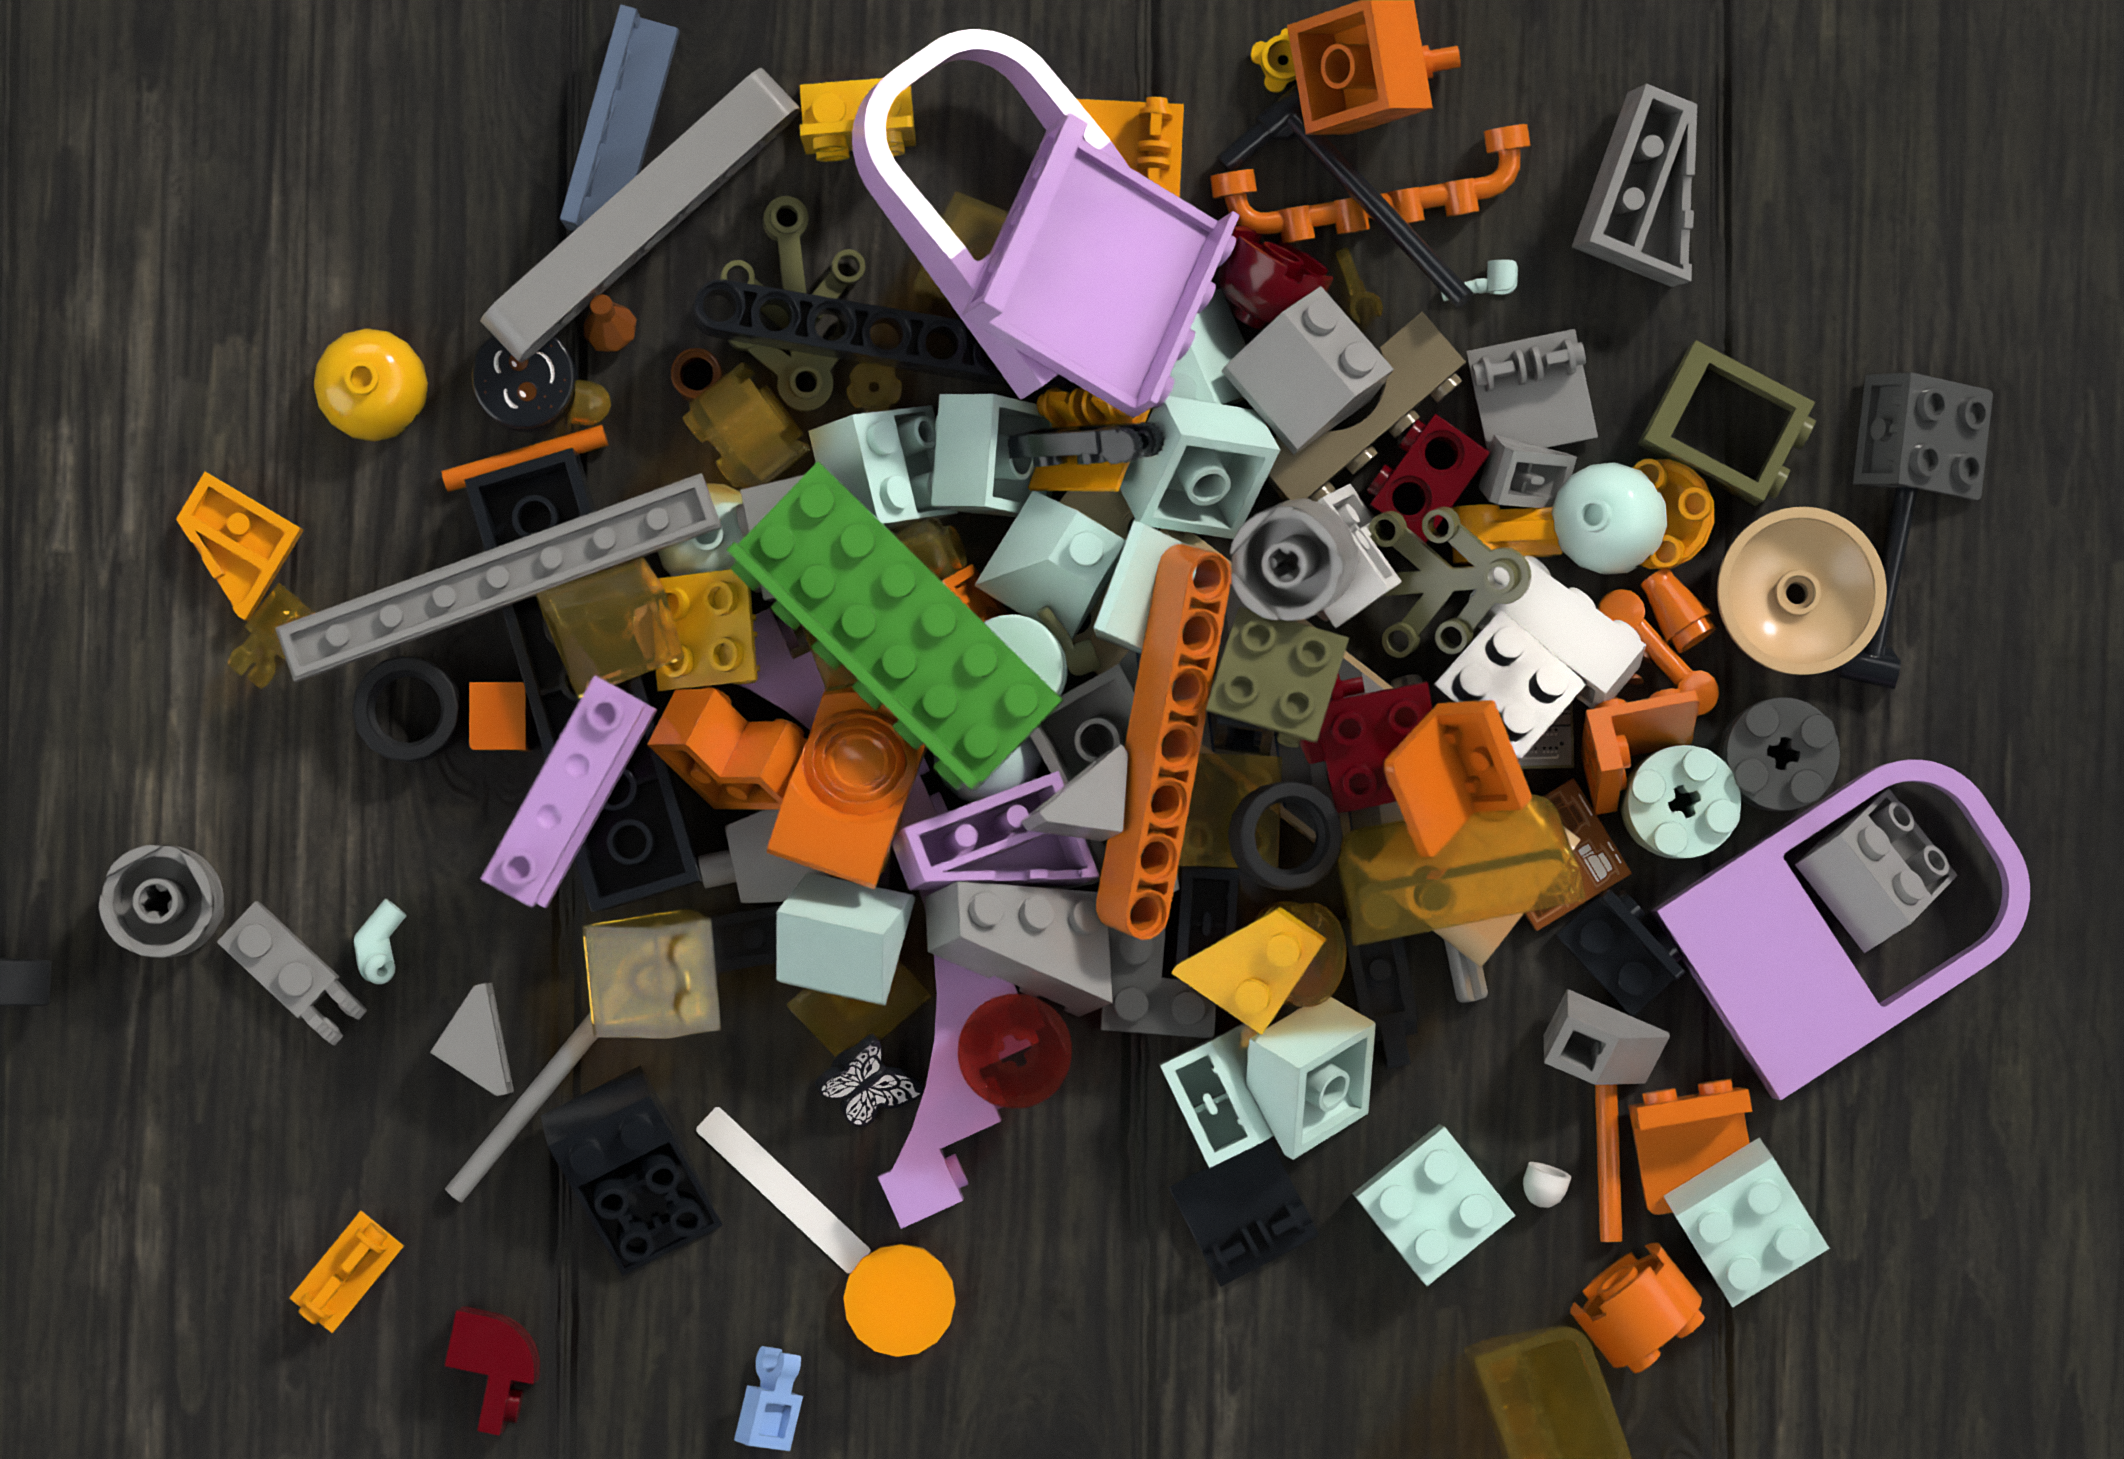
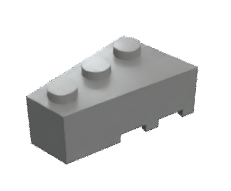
(1643, 190)
(1027, 936)

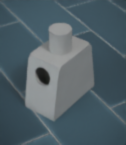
(757, 873)

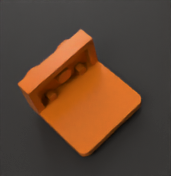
(1454, 767)
(1686, 1135)

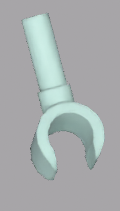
(1500, 279)

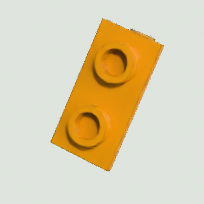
(346, 1272)

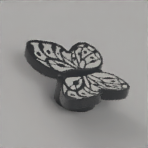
(866, 1083)

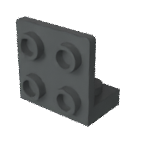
(1923, 435)

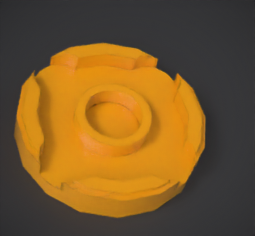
(899, 1300)

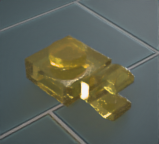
(263, 644)

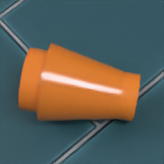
(1677, 610)

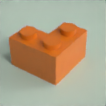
(725, 755)

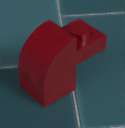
(498, 1348)

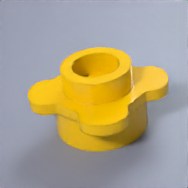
(1267, 56)

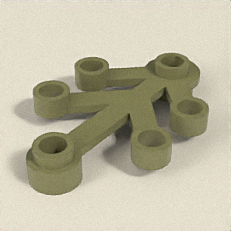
(792, 277)
(1440, 580)

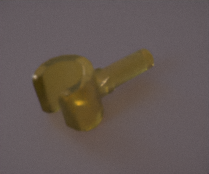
(1355, 286)

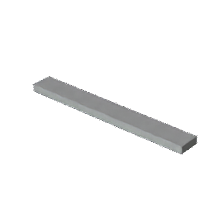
(497, 577)

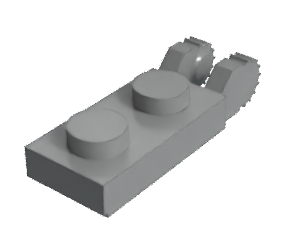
(288, 969)

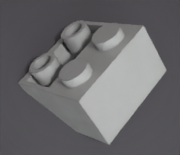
(1877, 870)

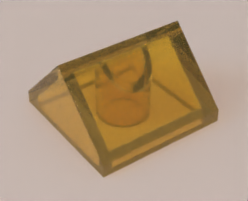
(611, 624)
(846, 1021)

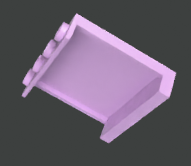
(1099, 272)

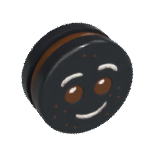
(527, 393)

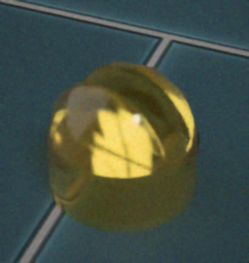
(590, 403)

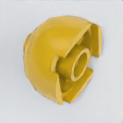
(370, 384)

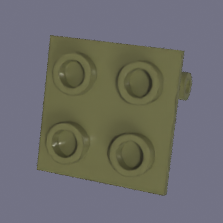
(1277, 676)

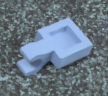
(771, 1410)

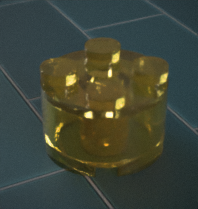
(746, 428)

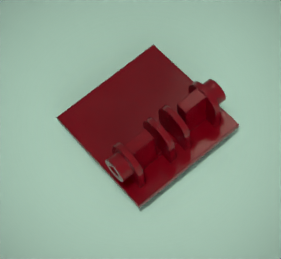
(1360, 737)

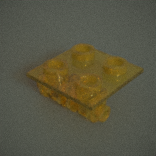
(1216, 793)

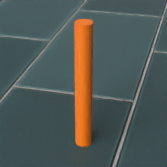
(580, 441)
(1608, 1163)

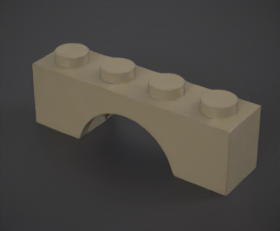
(1422, 367)

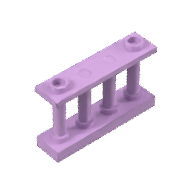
(569, 794)

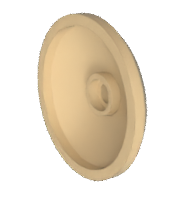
(1840, 584)

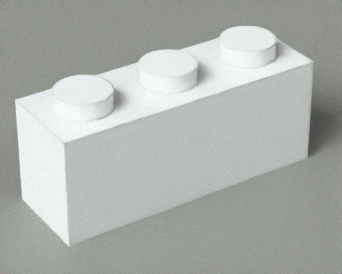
(1576, 632)

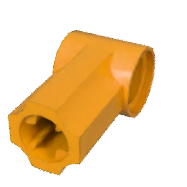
(1523, 529)

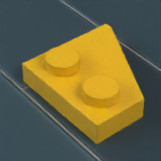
(1254, 967)

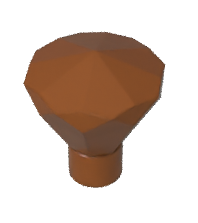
(609, 325)

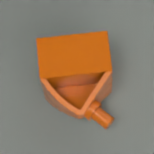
(1363, 66)

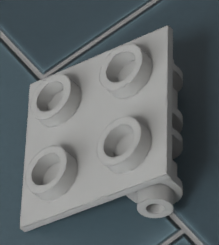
(1533, 390)

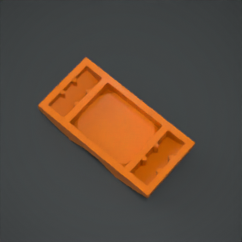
(846, 790)

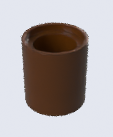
(686, 359)

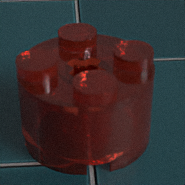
(1006, 1082)

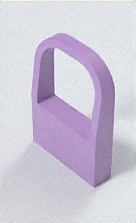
(912, 215)
(1776, 963)

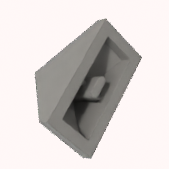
(1524, 473)
(1089, 803)
(476, 1043)

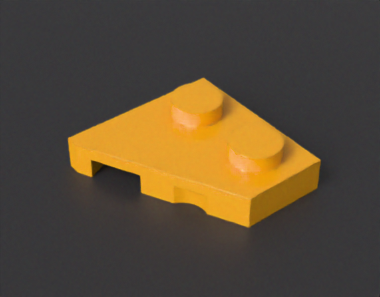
(237, 541)

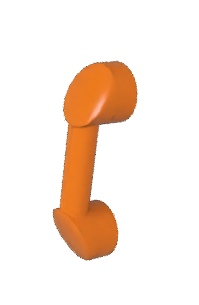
(1628, 607)

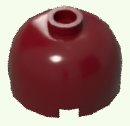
(1267, 277)

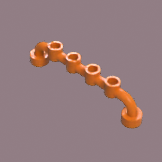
(1349, 217)

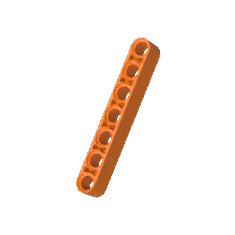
(1169, 714)

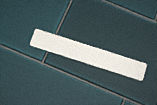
(782, 1189)

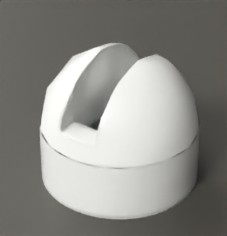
(1545, 1184)

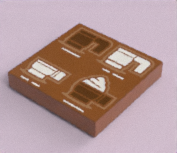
(1595, 853)

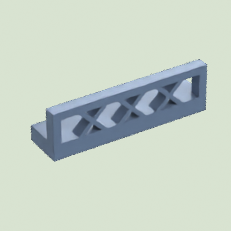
(620, 113)

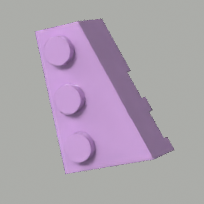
(992, 846)

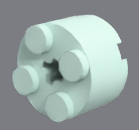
(1710, 815)

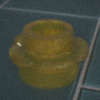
(859, 392)

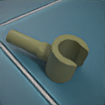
(1081, 656)

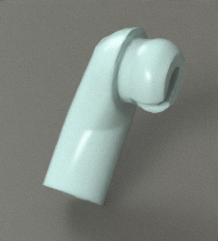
(373, 943)

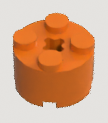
(1638, 1308)

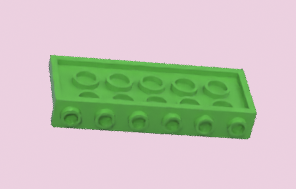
(894, 629)

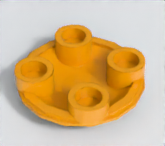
(1687, 510)

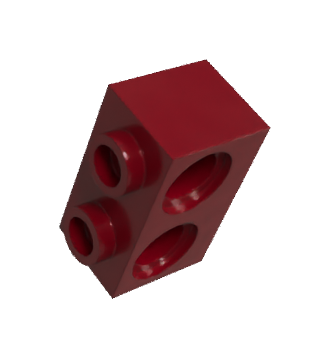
(1435, 486)

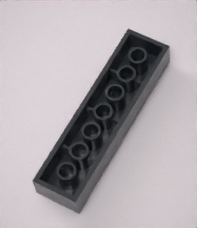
(642, 833)

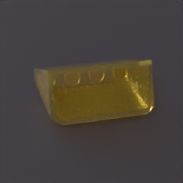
(1485, 872)
(1546, 1396)

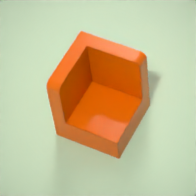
(499, 716)

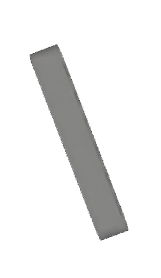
(640, 215)

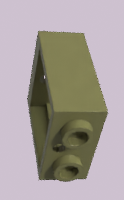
(1677, 396)

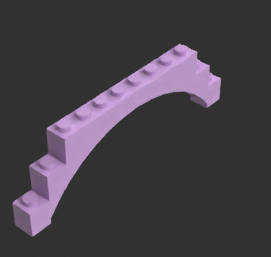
(949, 1109)

